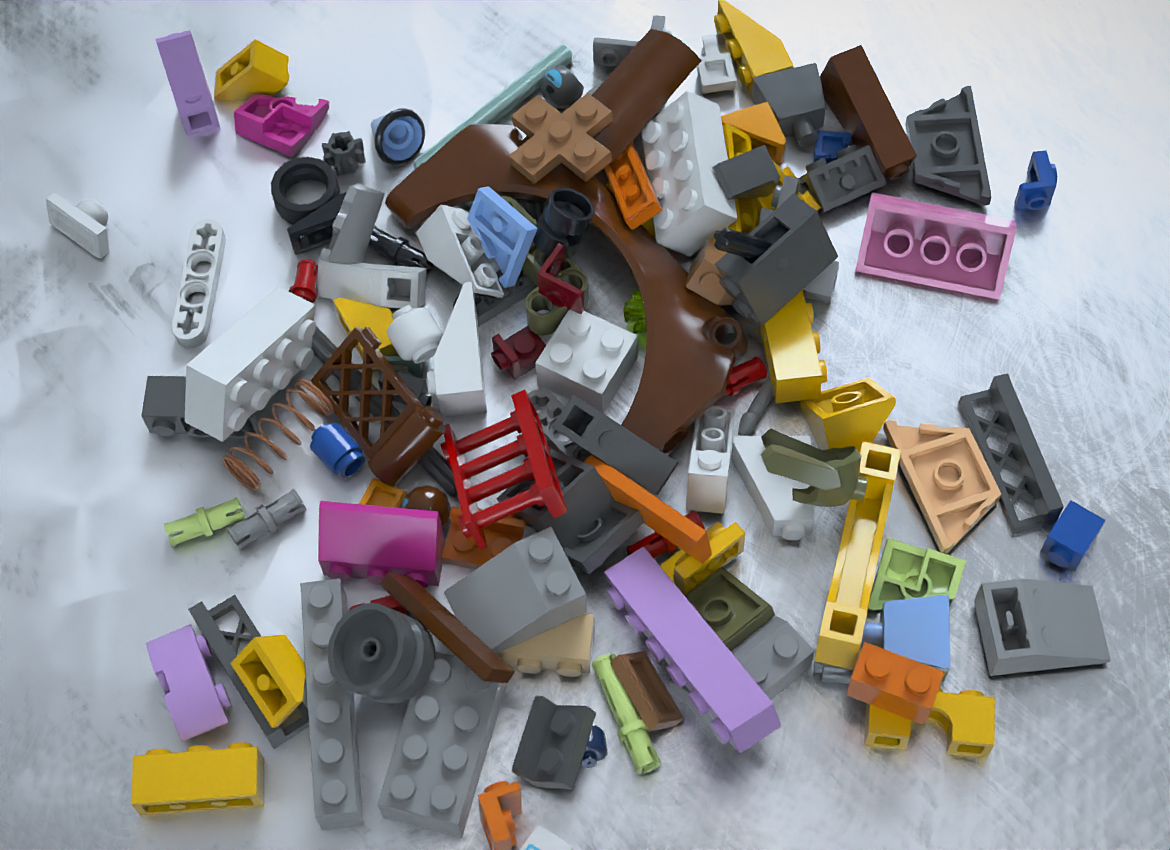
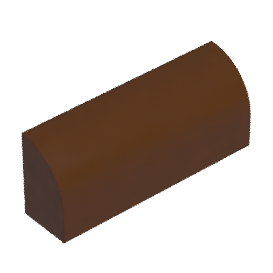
(642, 86)

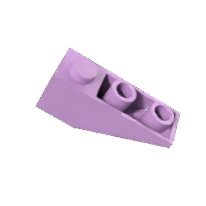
(188, 82)

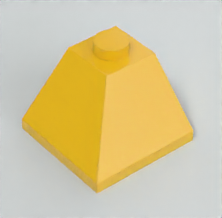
(848, 414)

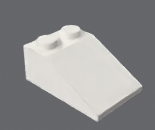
(458, 368)

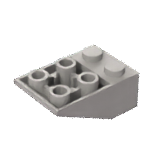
(1039, 626)

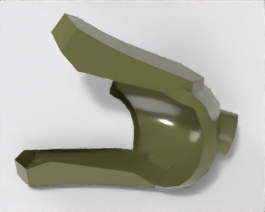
(829, 472)

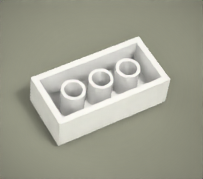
(680, 159)
(249, 363)

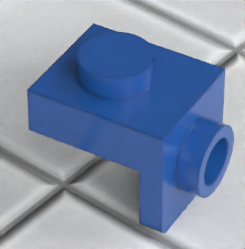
(1041, 185)

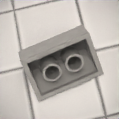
(771, 656)

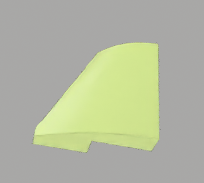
(914, 573)

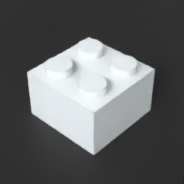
(587, 359)

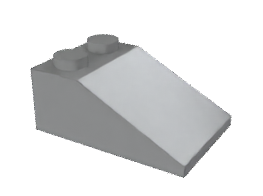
(519, 593)

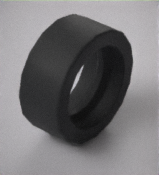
(295, 171)

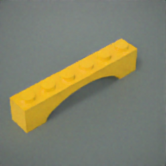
(857, 560)

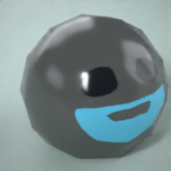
(561, 87)

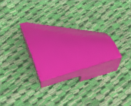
(279, 122)

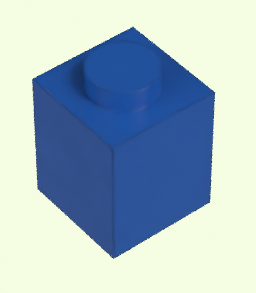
(1072, 536)

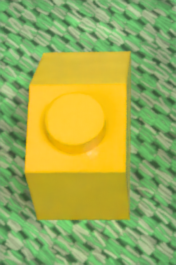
(252, 71)
(362, 315)
(272, 675)

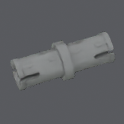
(266, 519)

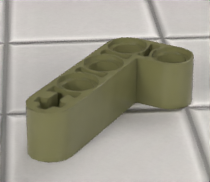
(547, 323)

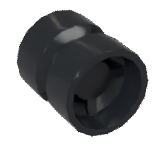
(563, 221)

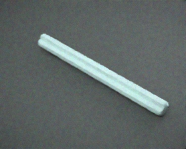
(506, 99)

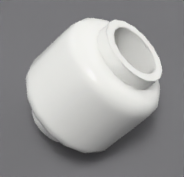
(414, 334)

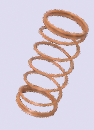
(244, 473)

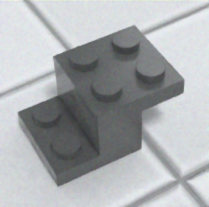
(593, 521)

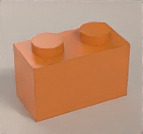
(894, 683)

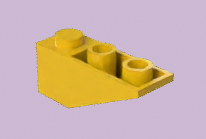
(750, 44)

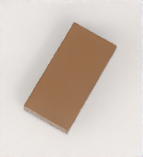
(647, 690)

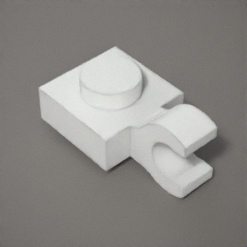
(715, 69)

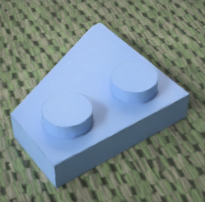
(502, 233)

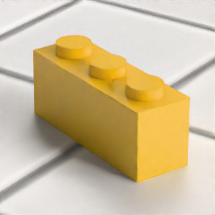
(792, 352)
(198, 779)

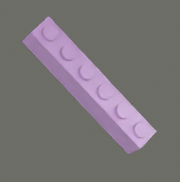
(692, 650)

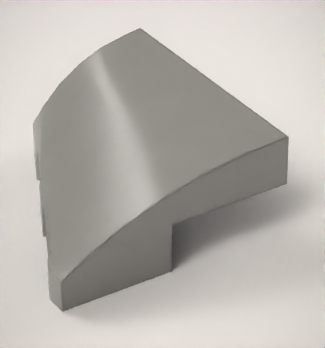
(353, 225)

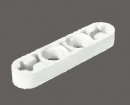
(195, 282)

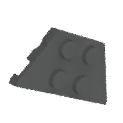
(950, 148)

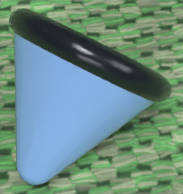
(398, 136)

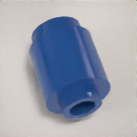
(337, 450)

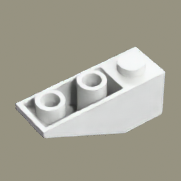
(458, 250)
(373, 283)
(710, 460)

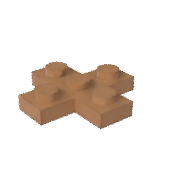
(561, 138)

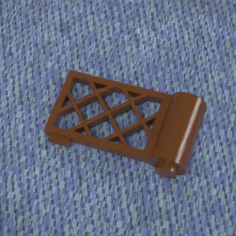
(409, 435)

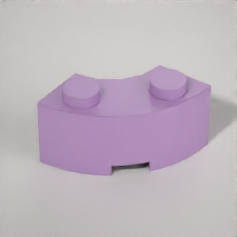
(187, 682)

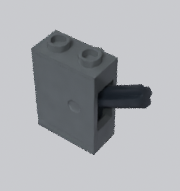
(774, 259)

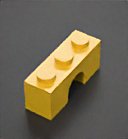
(964, 717)

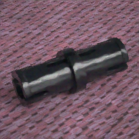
(398, 250)

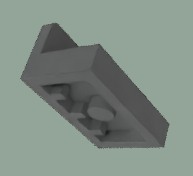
(843, 179)
(553, 744)

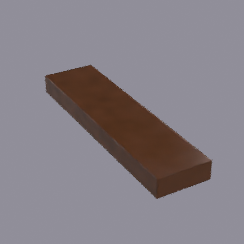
(447, 628)

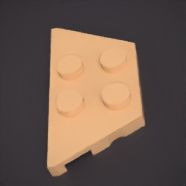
(945, 477)

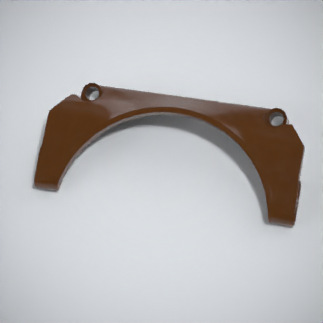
(684, 355)

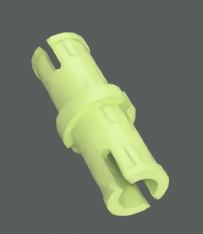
(204, 522)

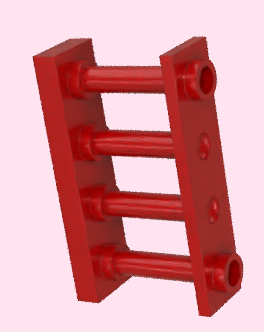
(537, 467)

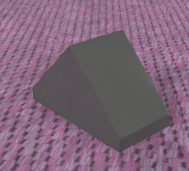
(748, 174)

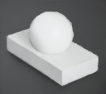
(81, 223)

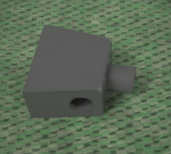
(794, 99)

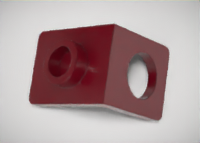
(556, 290)

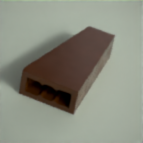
(865, 110)

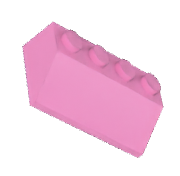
(936, 246)

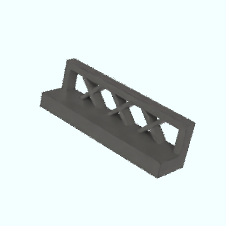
(1024, 449)
(217, 640)

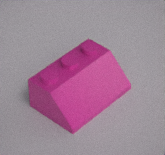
(378, 541)

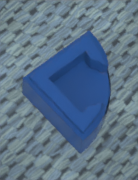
(830, 143)

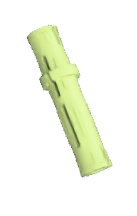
(631, 726)

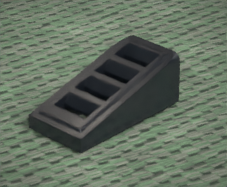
(315, 227)

